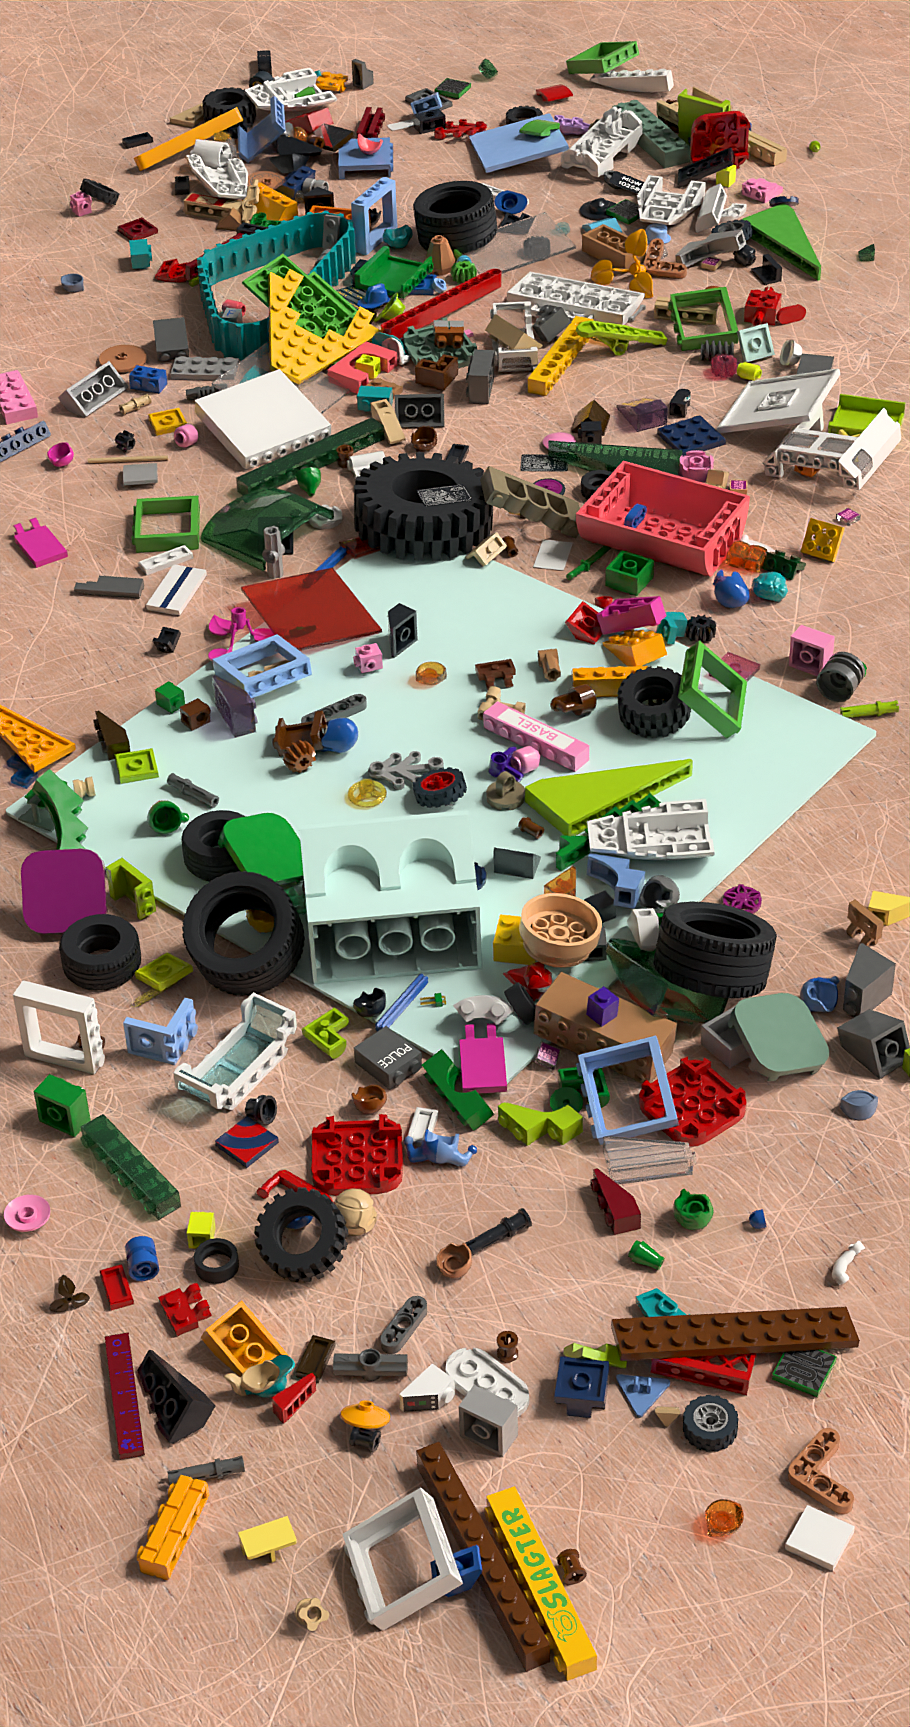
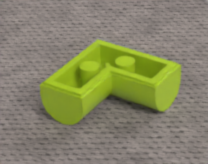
(324, 1032)

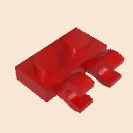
(177, 1308)

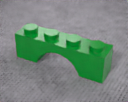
(470, 1105)

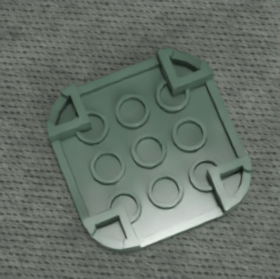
(420, 345)
(779, 1035)

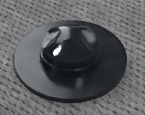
(596, 209)

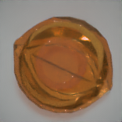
(431, 673)
(723, 1518)

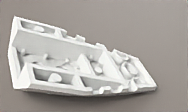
(284, 89)
(657, 833)

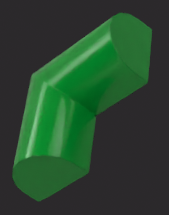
(569, 1078)

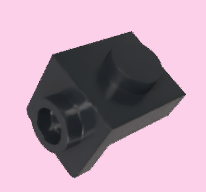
(167, 639)

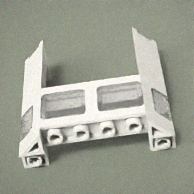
(850, 456)

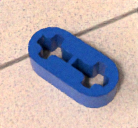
(635, 516)

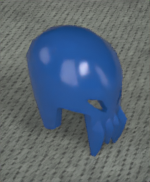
(730, 590)
(340, 735)

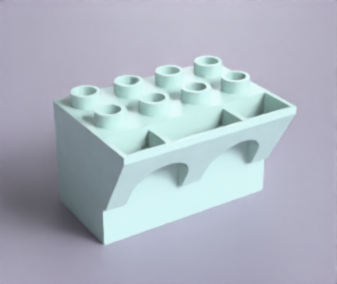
(391, 896)

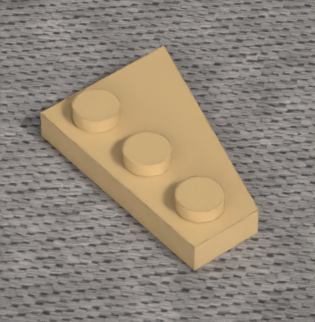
(190, 117)

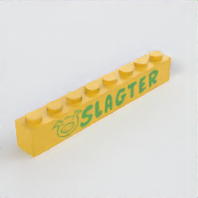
(540, 1583)

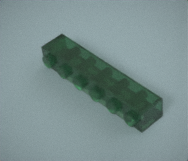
(130, 1167)

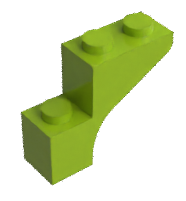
(531, 1124)

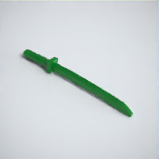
(585, 565)

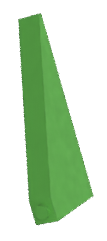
(782, 234)

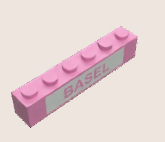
(531, 732)

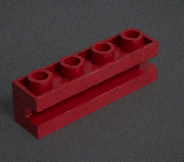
(371, 123)

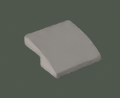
(140, 474)

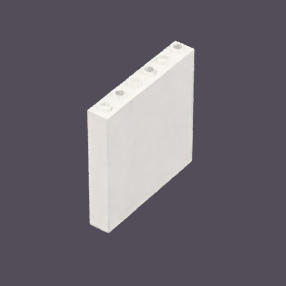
(262, 419)

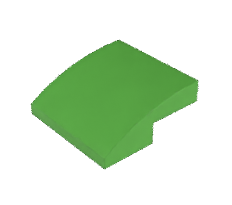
(539, 127)

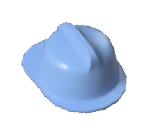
(657, 231)

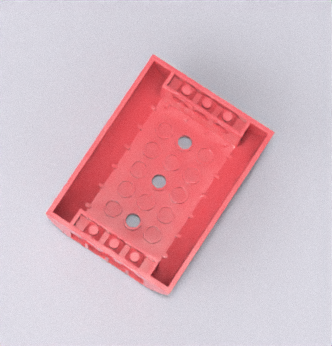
(684, 519)

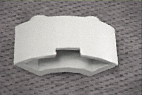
(484, 1006)

